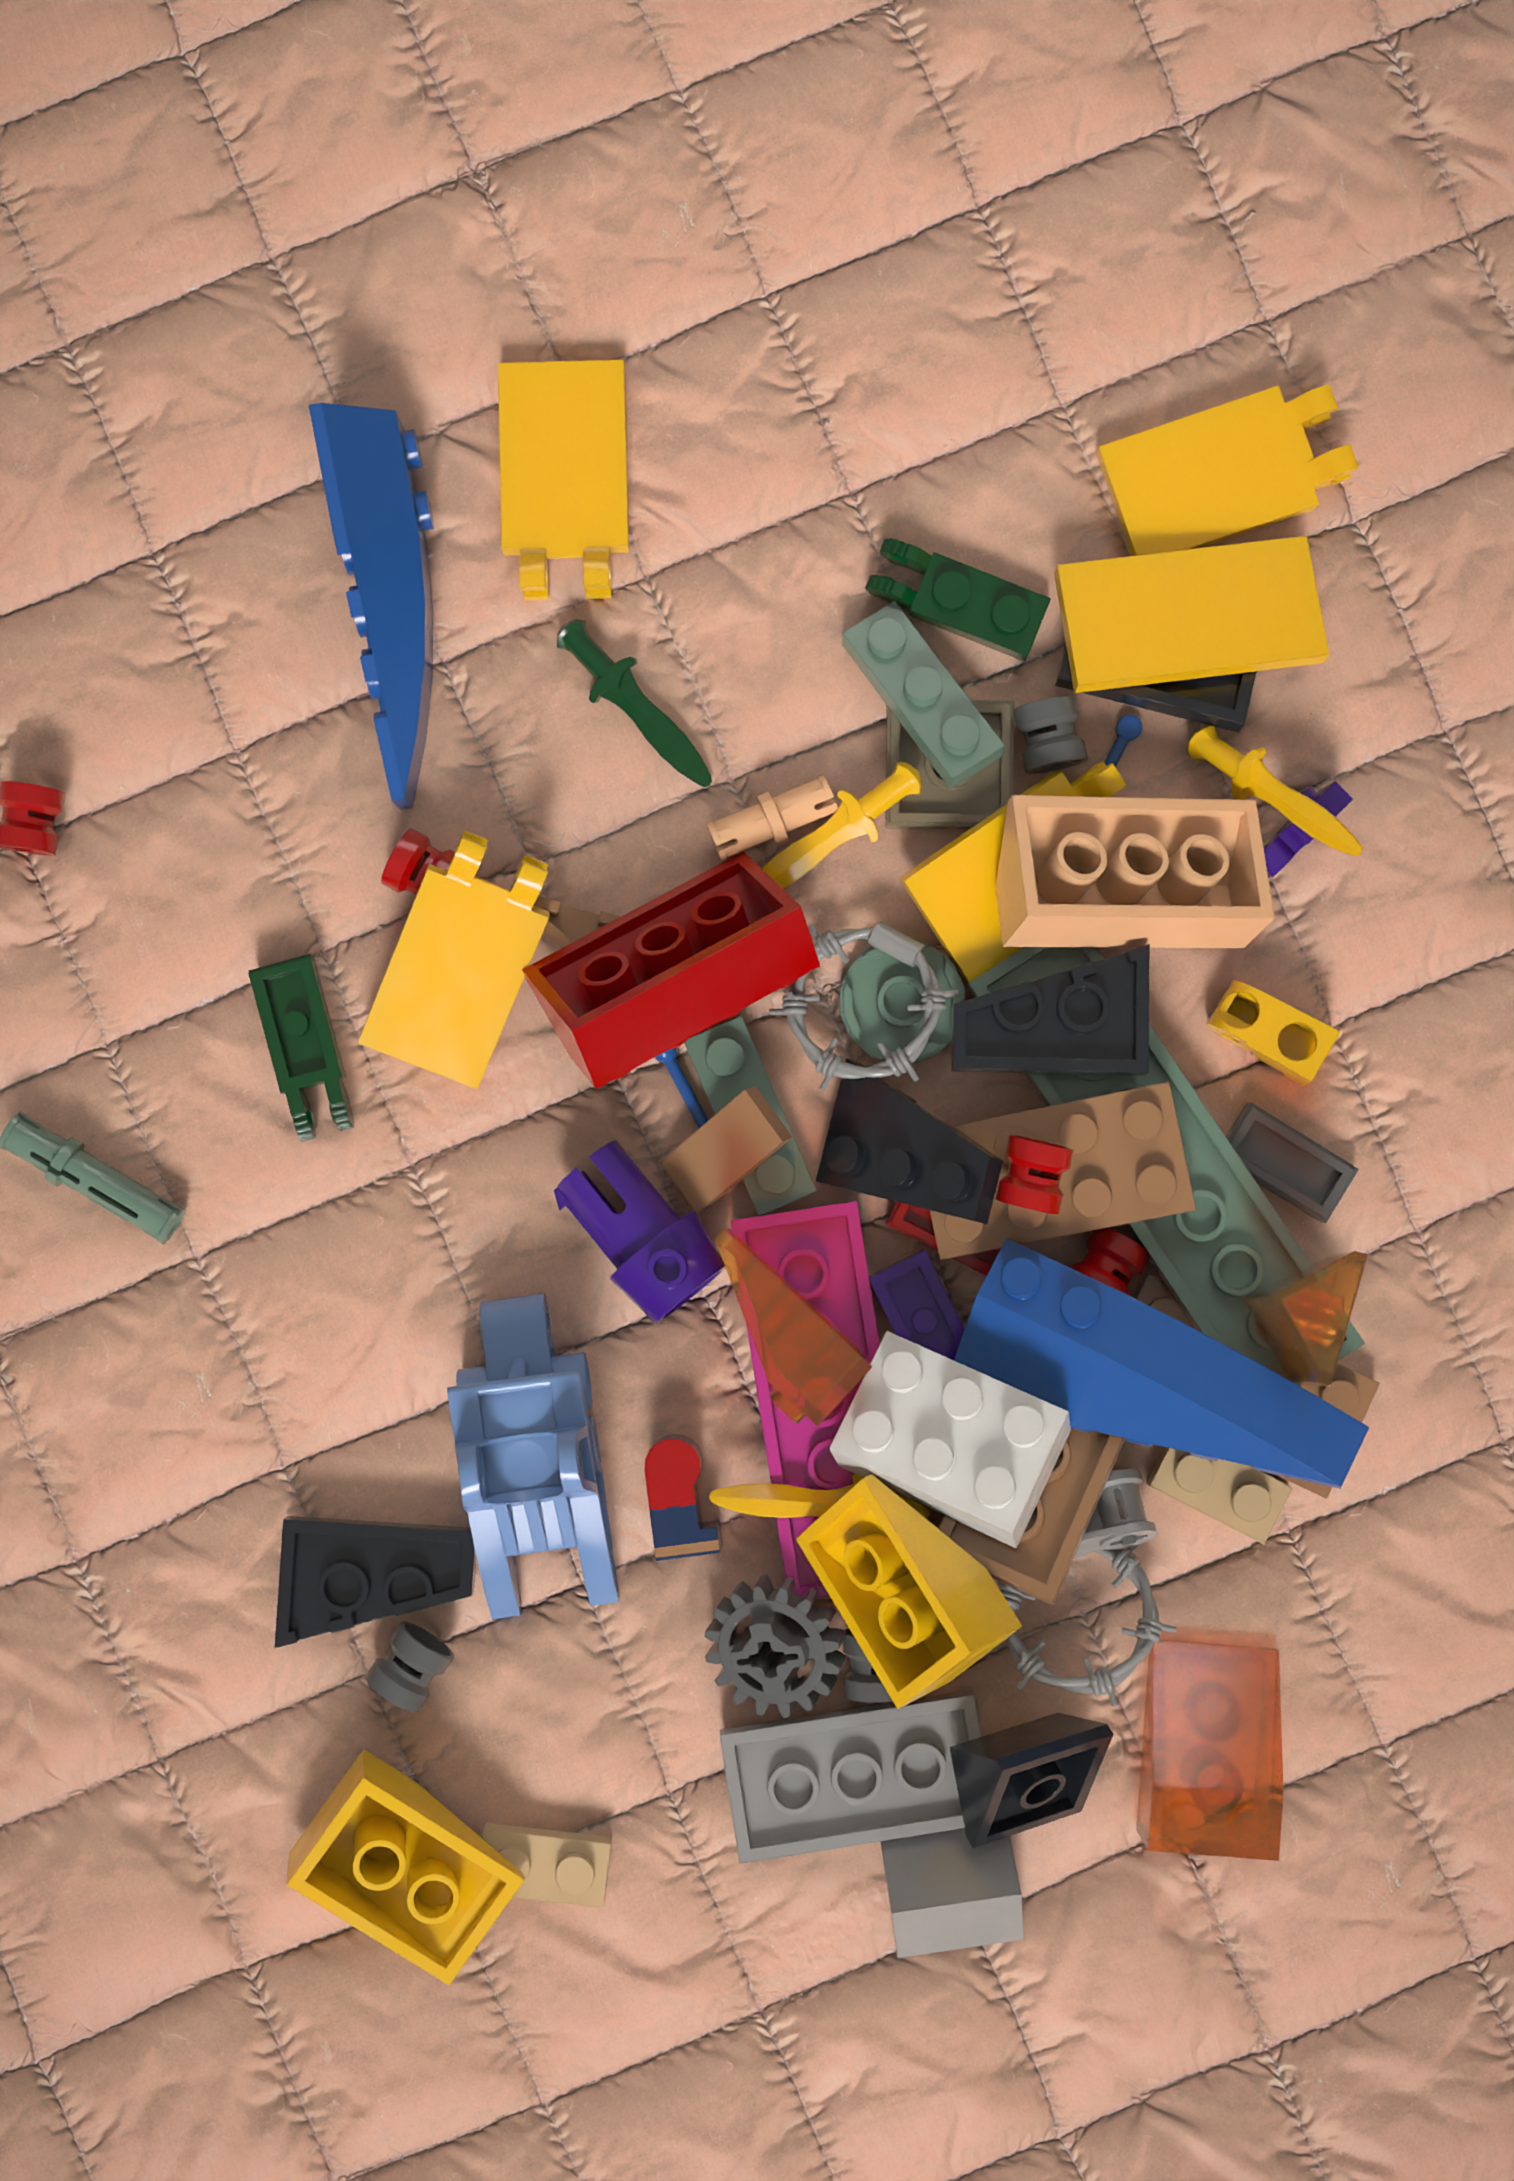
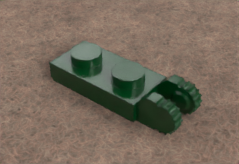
(963, 600)
(301, 1040)

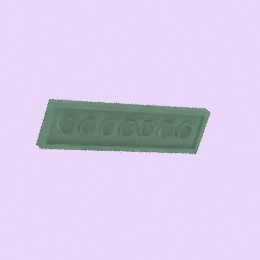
(1234, 1236)

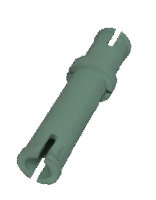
(69, 1164)

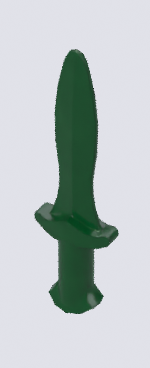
(619, 686)

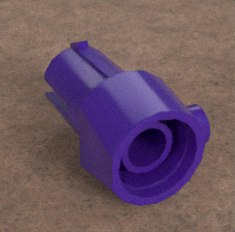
(655, 1252)

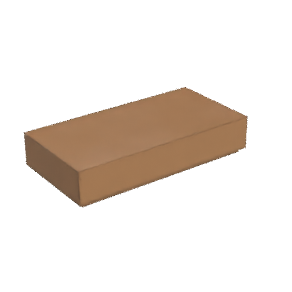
(726, 1149)

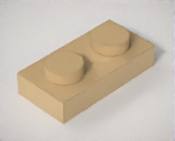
(1222, 1490)
(555, 1863)

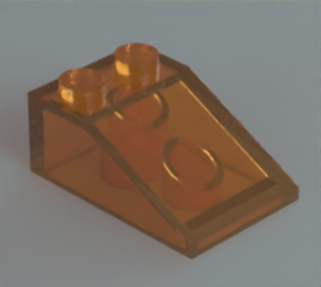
(797, 1345)
(1212, 1751)

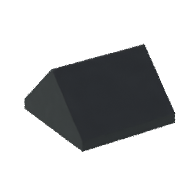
(1027, 1774)

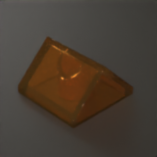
(1309, 1316)

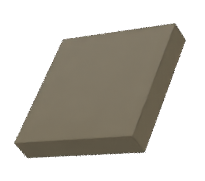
(968, 801)

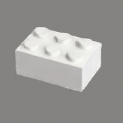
(951, 1438)

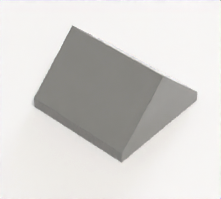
(951, 1893)

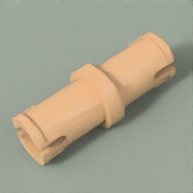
(772, 817)

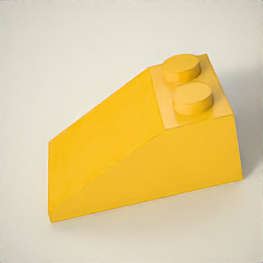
(905, 1590)
(402, 1868)

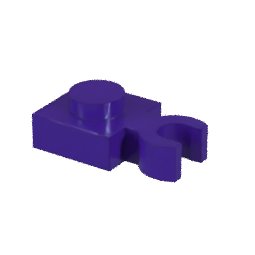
(1292, 838)

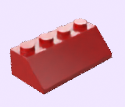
(672, 968)

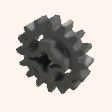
(775, 1645)

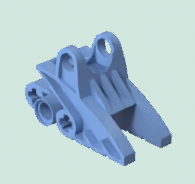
(529, 1454)

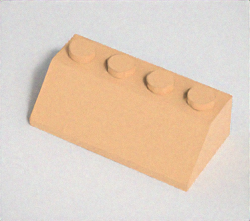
(1132, 873)

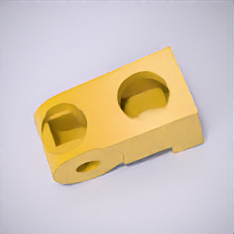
(1273, 1031)

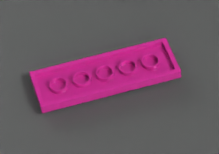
(826, 1262)

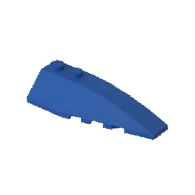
(382, 540)
(1146, 1373)

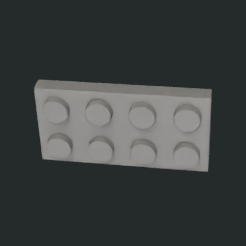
(846, 1776)

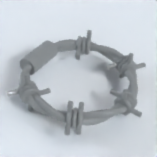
(896, 945)
(1101, 1681)

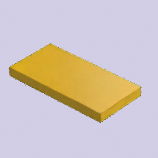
(1191, 614)

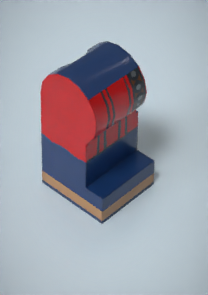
(674, 1500)

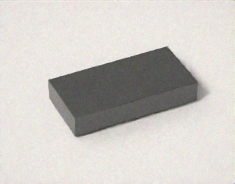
(1290, 1163)

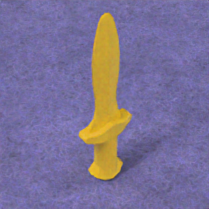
(1254, 779)
(850, 820)
(787, 1500)

